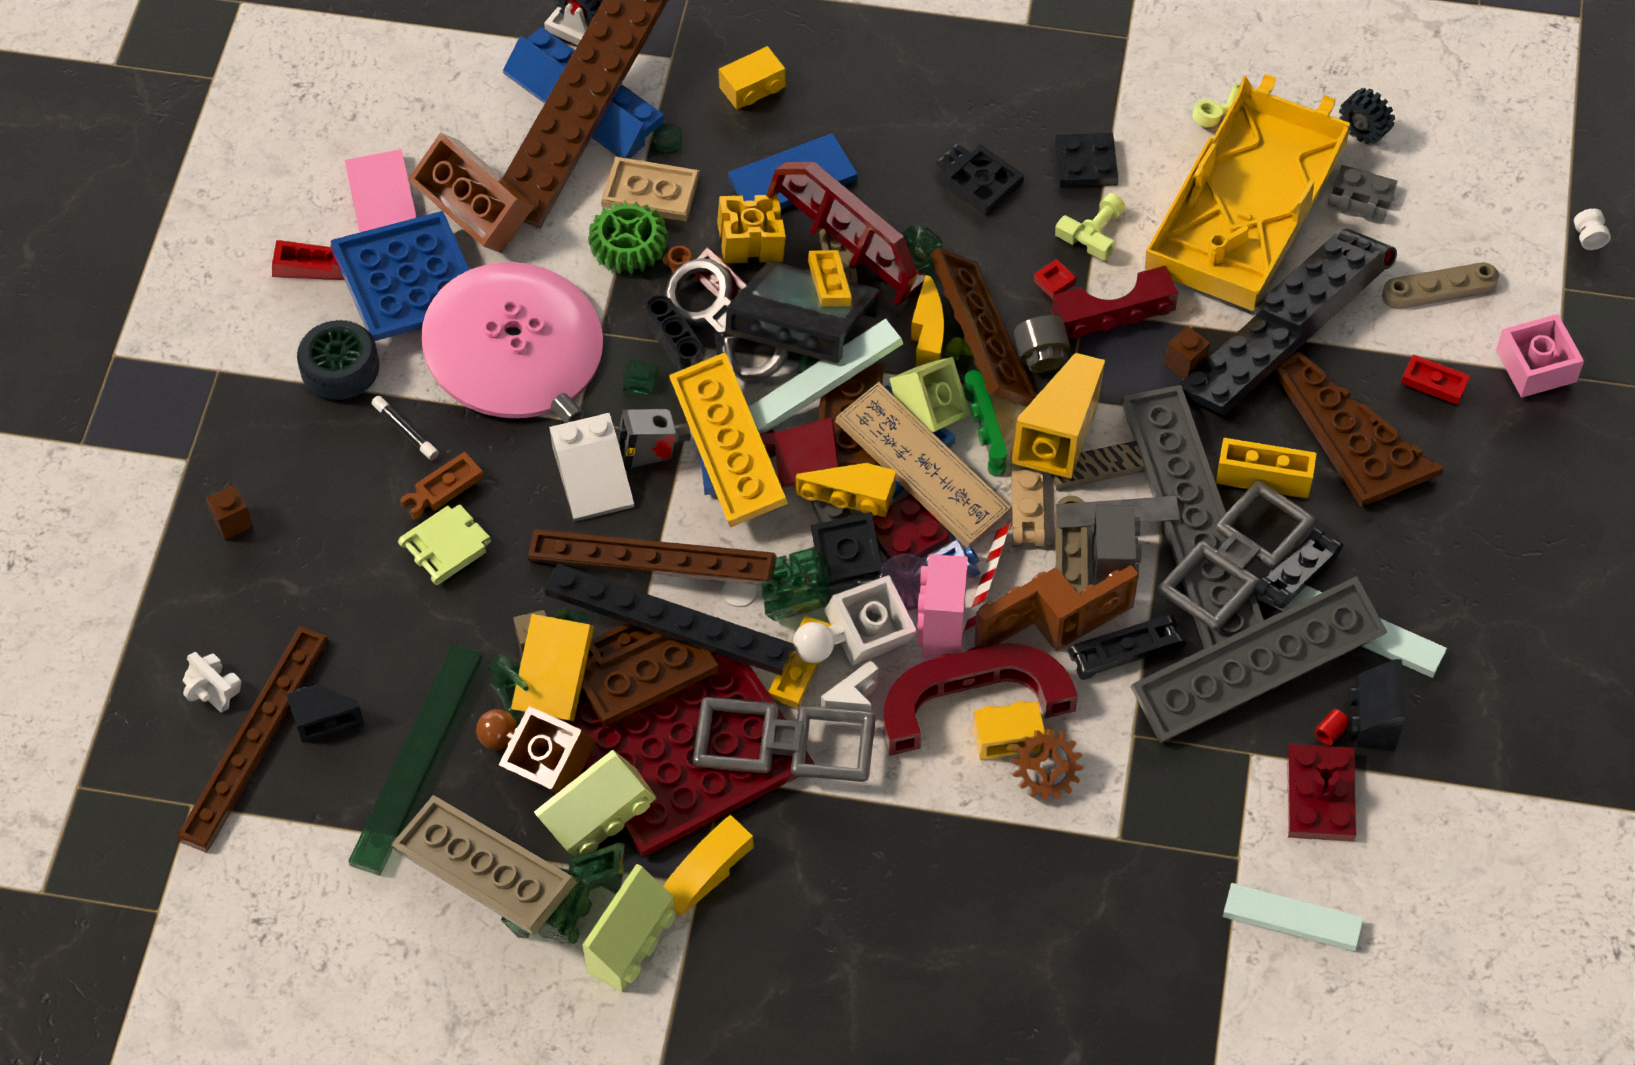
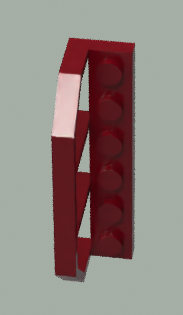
(835, 211)

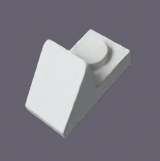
(852, 690)

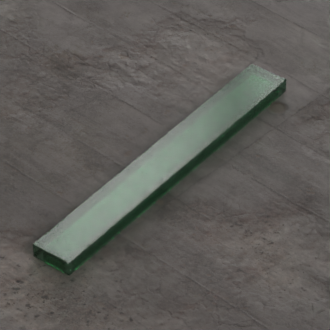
(415, 759)

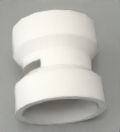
(1592, 229)

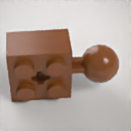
(538, 749)

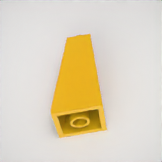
(1059, 418)

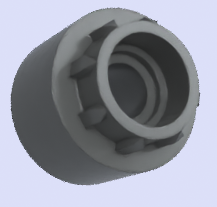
(1042, 343)

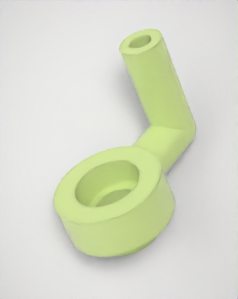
(1208, 113)

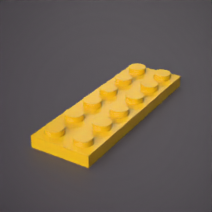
(728, 440)

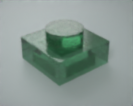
(640, 377)

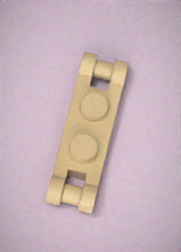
(1027, 505)

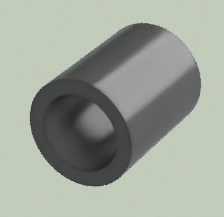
(566, 408)

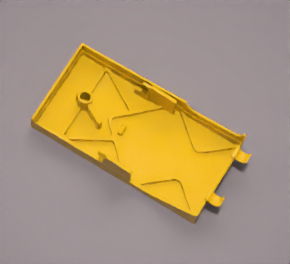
(1248, 194)

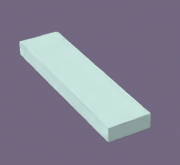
(1293, 917)

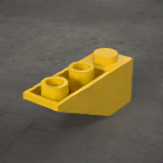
(855, 487)

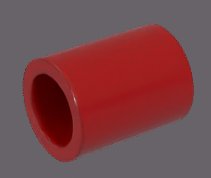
(1332, 727)

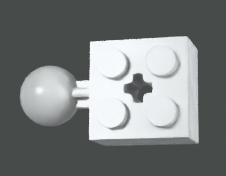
(864, 622)

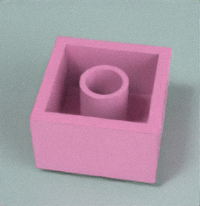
(1539, 355)

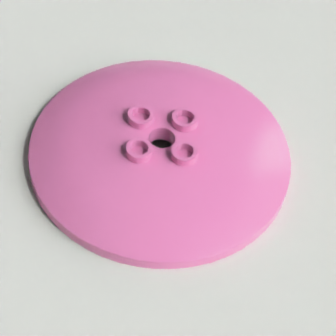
(507, 373)

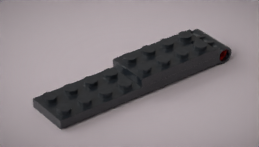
(1288, 318)

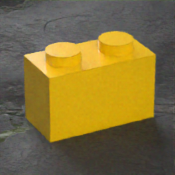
(752, 78)
(1003, 727)

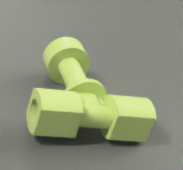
(1090, 231)

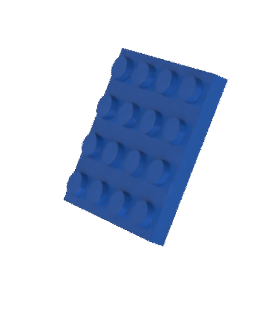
(398, 271)

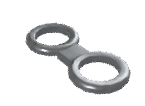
(717, 316)

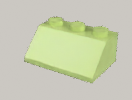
(596, 804)
(628, 929)

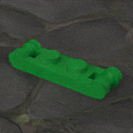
(989, 430)

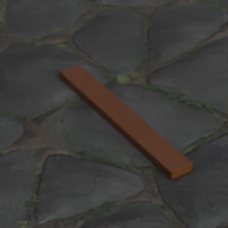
(652, 557)
(251, 740)

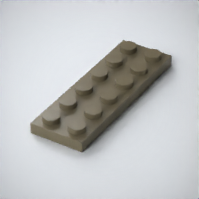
(484, 864)

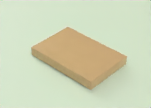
(659, 185)

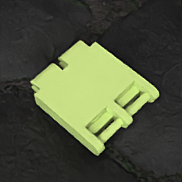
(447, 542)

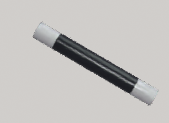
(405, 428)

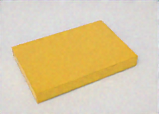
(553, 666)

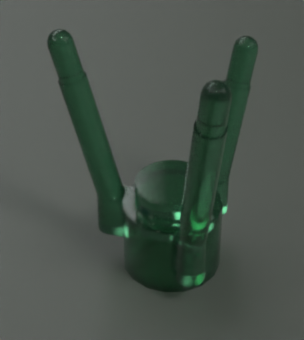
(506, 673)

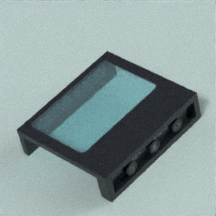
(785, 312)

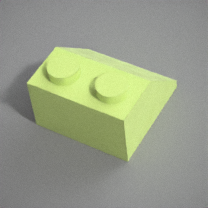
(932, 393)

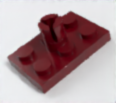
(1321, 792)

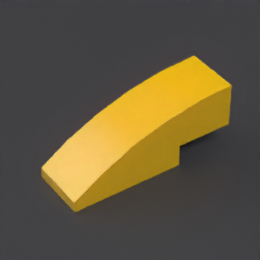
(928, 324)
(708, 864)

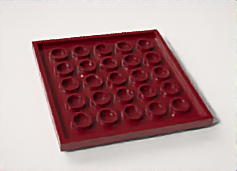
(662, 746)

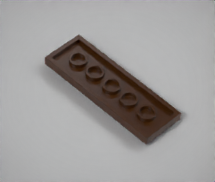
(983, 327)

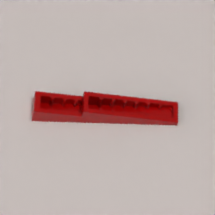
(304, 261)

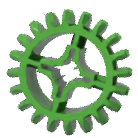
(626, 246)

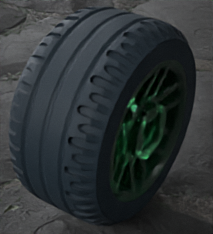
(338, 360)

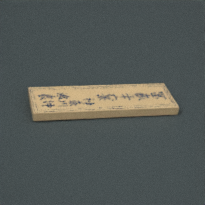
(923, 464)

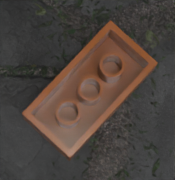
(470, 192)

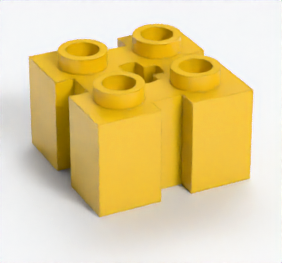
(751, 229)

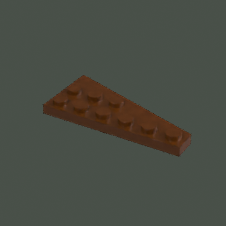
(1354, 437)

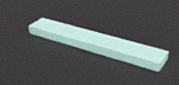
(824, 376)
(1397, 643)

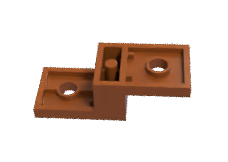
(1056, 608)

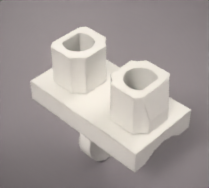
(204, 682)

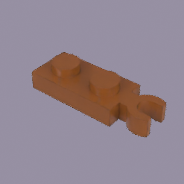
(443, 485)

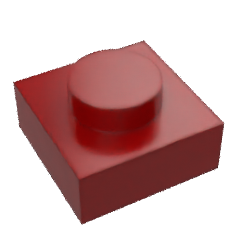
(1054, 278)

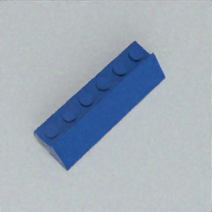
(539, 63)

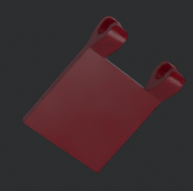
(803, 449)

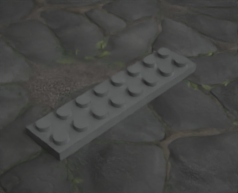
(1258, 659)

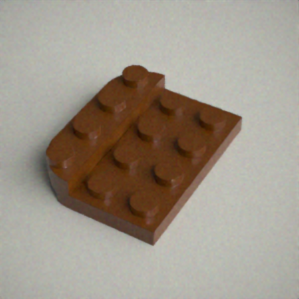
(638, 668)

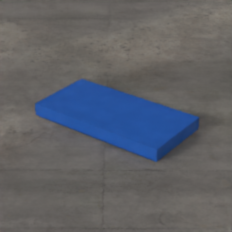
(824, 151)

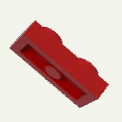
(1435, 379)

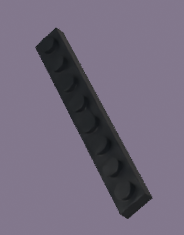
(670, 619)

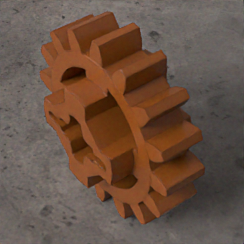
(1046, 780)

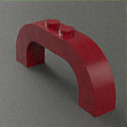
(968, 671)

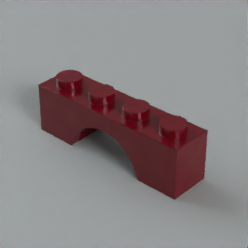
(1086, 314)

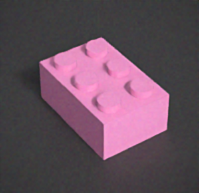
(941, 605)

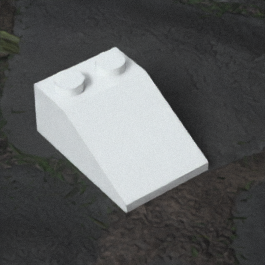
(591, 467)

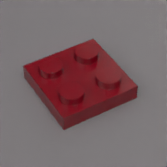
(909, 530)

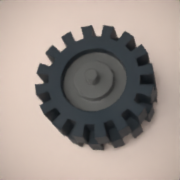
(1367, 115)

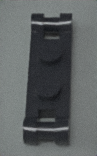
(1299, 568)
(1126, 646)

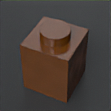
(1186, 352)
(229, 512)

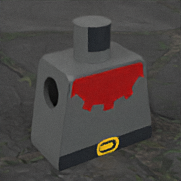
(649, 436)

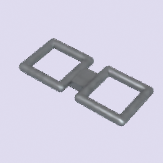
(1236, 555)
(784, 738)

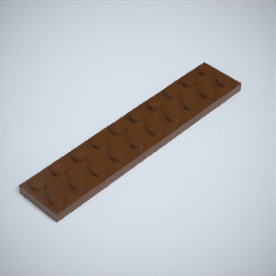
(580, 101)

